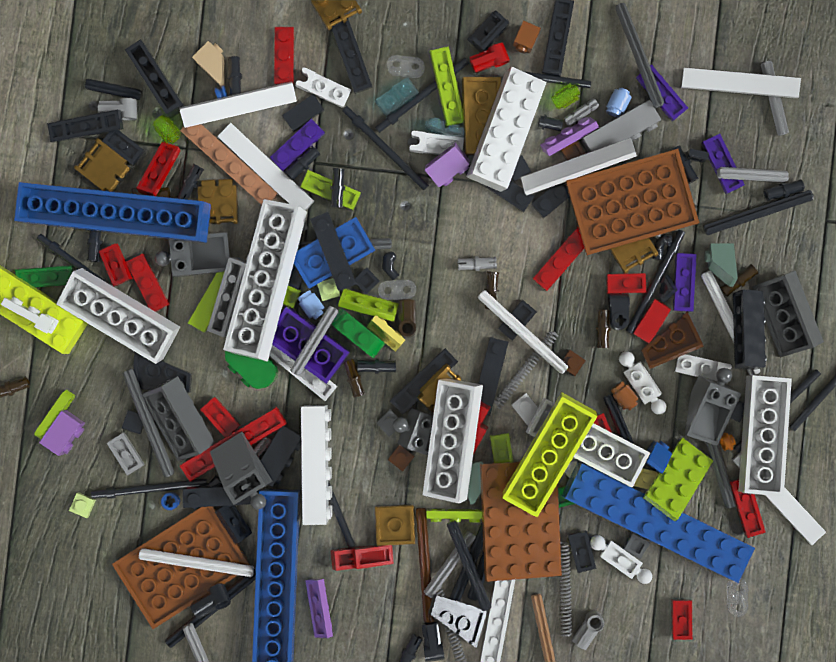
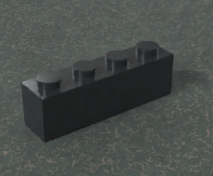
(155, 78)
(749, 329)

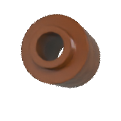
(624, 396)

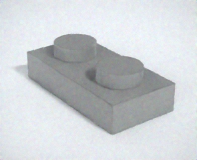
(125, 453)

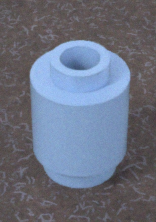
(618, 102)
(311, 305)

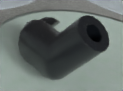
(659, 245)
(387, 265)

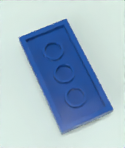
(311, 259)

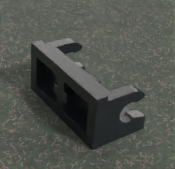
(488, 31)

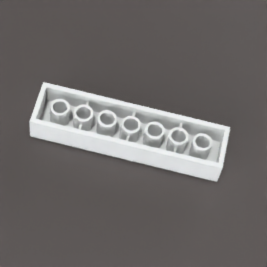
(265, 280)

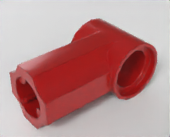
(493, 57)

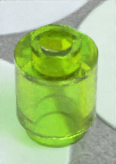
(566, 96)
(166, 129)

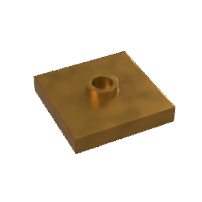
(394, 525)

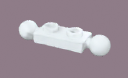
(642, 382)
(621, 559)

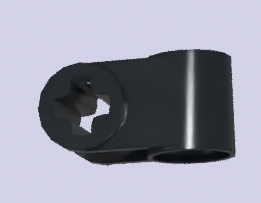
(619, 306)

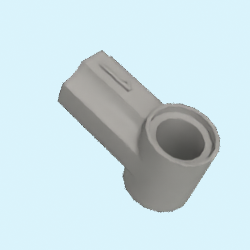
(127, 106)
(587, 631)

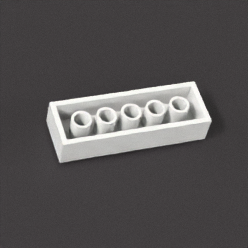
(506, 129)
(118, 315)
(765, 435)
(452, 440)
(601, 449)
(315, 467)

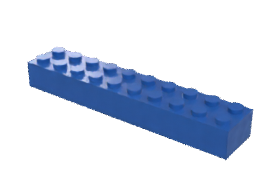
(113, 212)
(630, 510)
(276, 576)

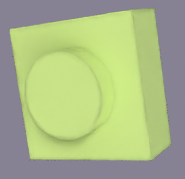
(328, 290)
(82, 505)

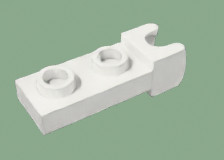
(324, 88)
(434, 143)
(43, 322)
(699, 366)

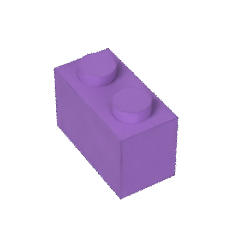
(447, 165)
(62, 433)

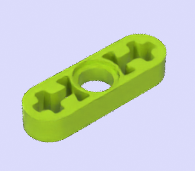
(61, 404)

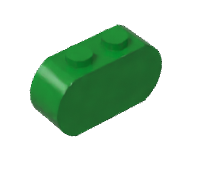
(357, 333)
(254, 371)

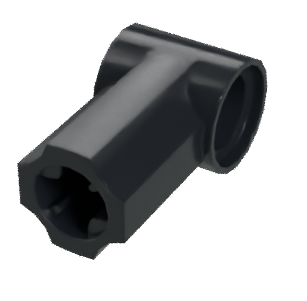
(215, 599)
(432, 643)

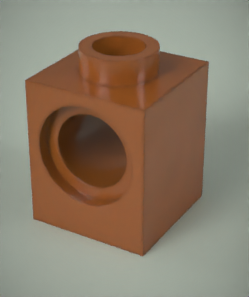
(526, 37)

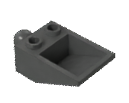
(197, 256)
(709, 413)
(414, 430)
(240, 466)

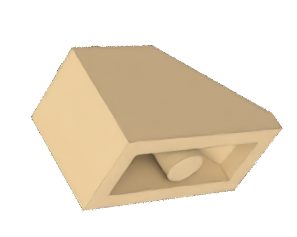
(212, 62)

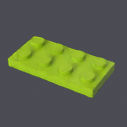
(679, 481)

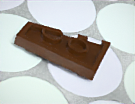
(675, 342)

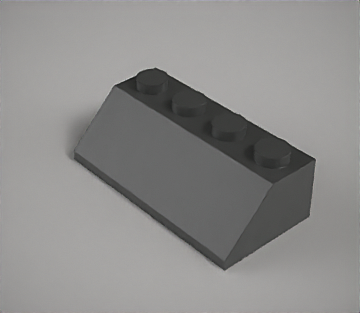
(789, 314)
(178, 419)

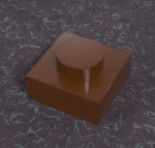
(572, 151)
(573, 362)
(401, 458)

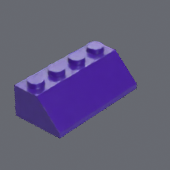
(291, 337)

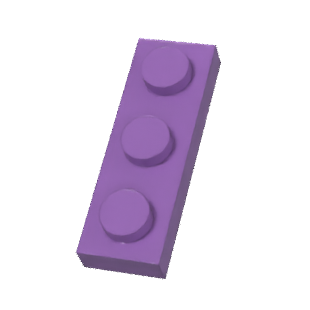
(569, 135)
(319, 608)

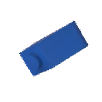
(658, 456)

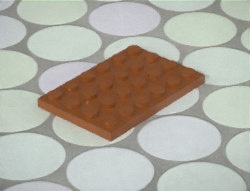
(632, 202)
(513, 539)
(168, 589)

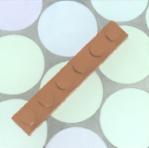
(229, 162)

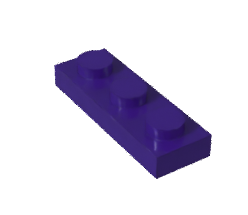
(673, 105)
(297, 145)
(720, 157)
(685, 282)

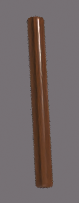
(424, 561)

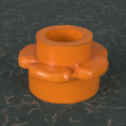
(727, 442)

